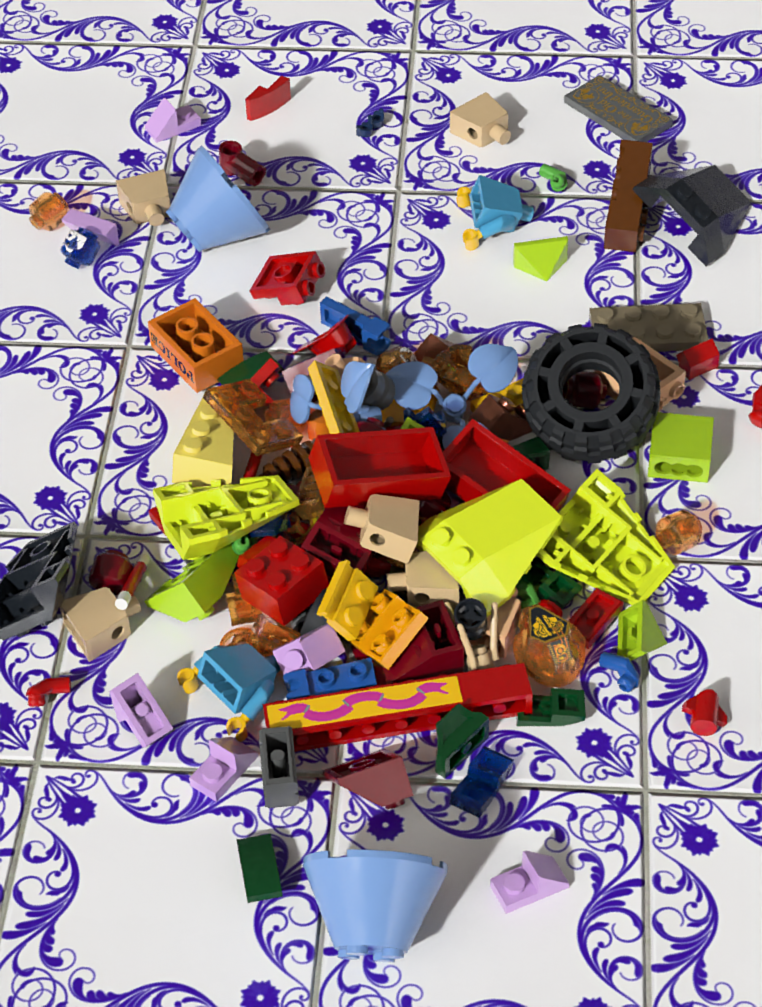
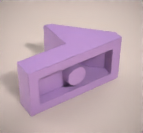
(169, 122)
(309, 650)
(140, 710)
(223, 767)
(528, 883)

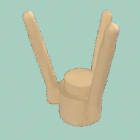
(478, 656)

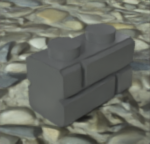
(278, 767)

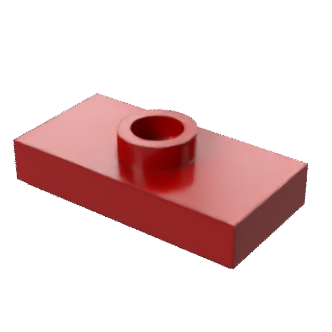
(596, 615)

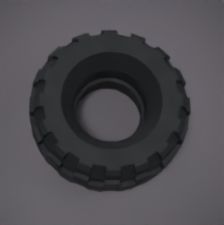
(597, 433)

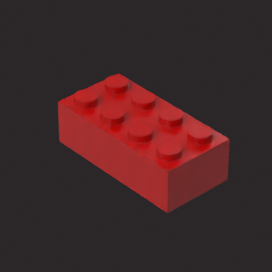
(381, 463)
(485, 463)

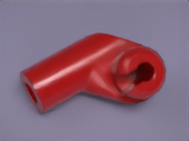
(45, 687)

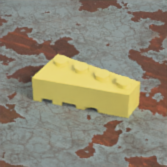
(204, 450)

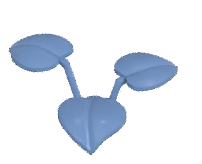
(489, 364)
(353, 387)

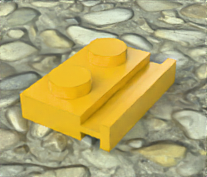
(347, 600)

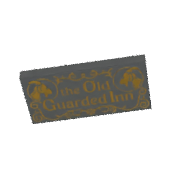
(618, 110)

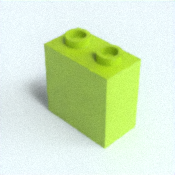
(681, 447)

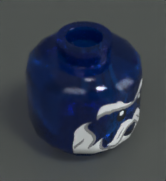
(80, 247)

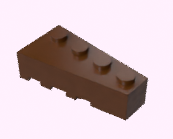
(626, 208)

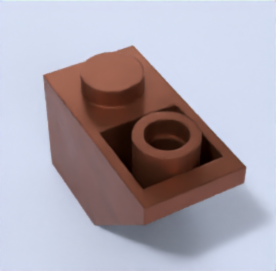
(502, 417)

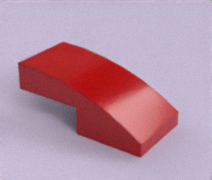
(265, 101)

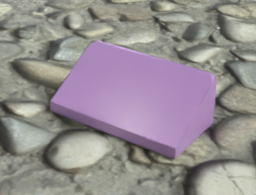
(104, 229)

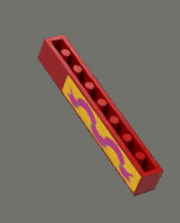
(400, 706)

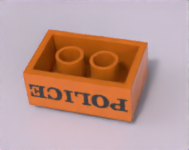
(195, 344)

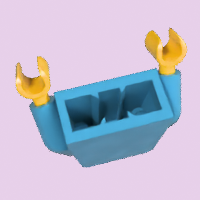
(494, 209)
(237, 678)

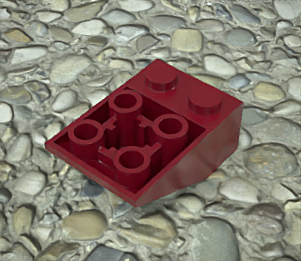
(335, 541)
(429, 654)

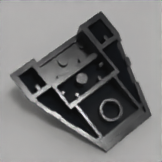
(704, 202)
(36, 582)

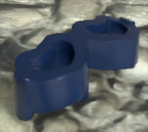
(374, 122)

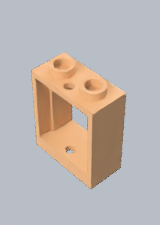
(670, 374)

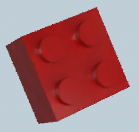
(281, 580)

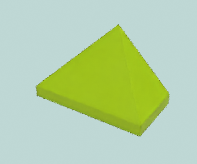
(541, 257)
(638, 632)

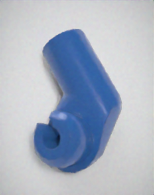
(628, 674)

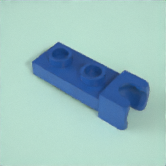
(364, 329)
(331, 679)

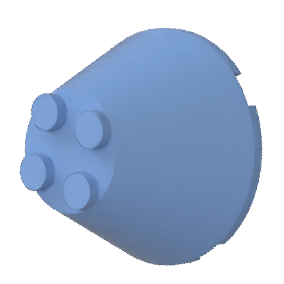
(211, 207)
(373, 899)

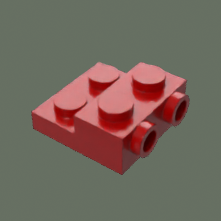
(289, 278)

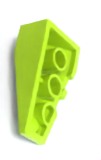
(196, 588)

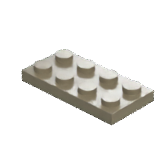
(658, 326)

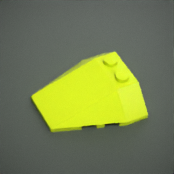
(216, 515)
(490, 540)
(606, 543)

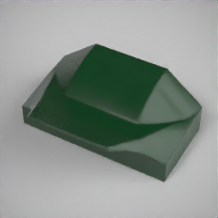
(458, 737)

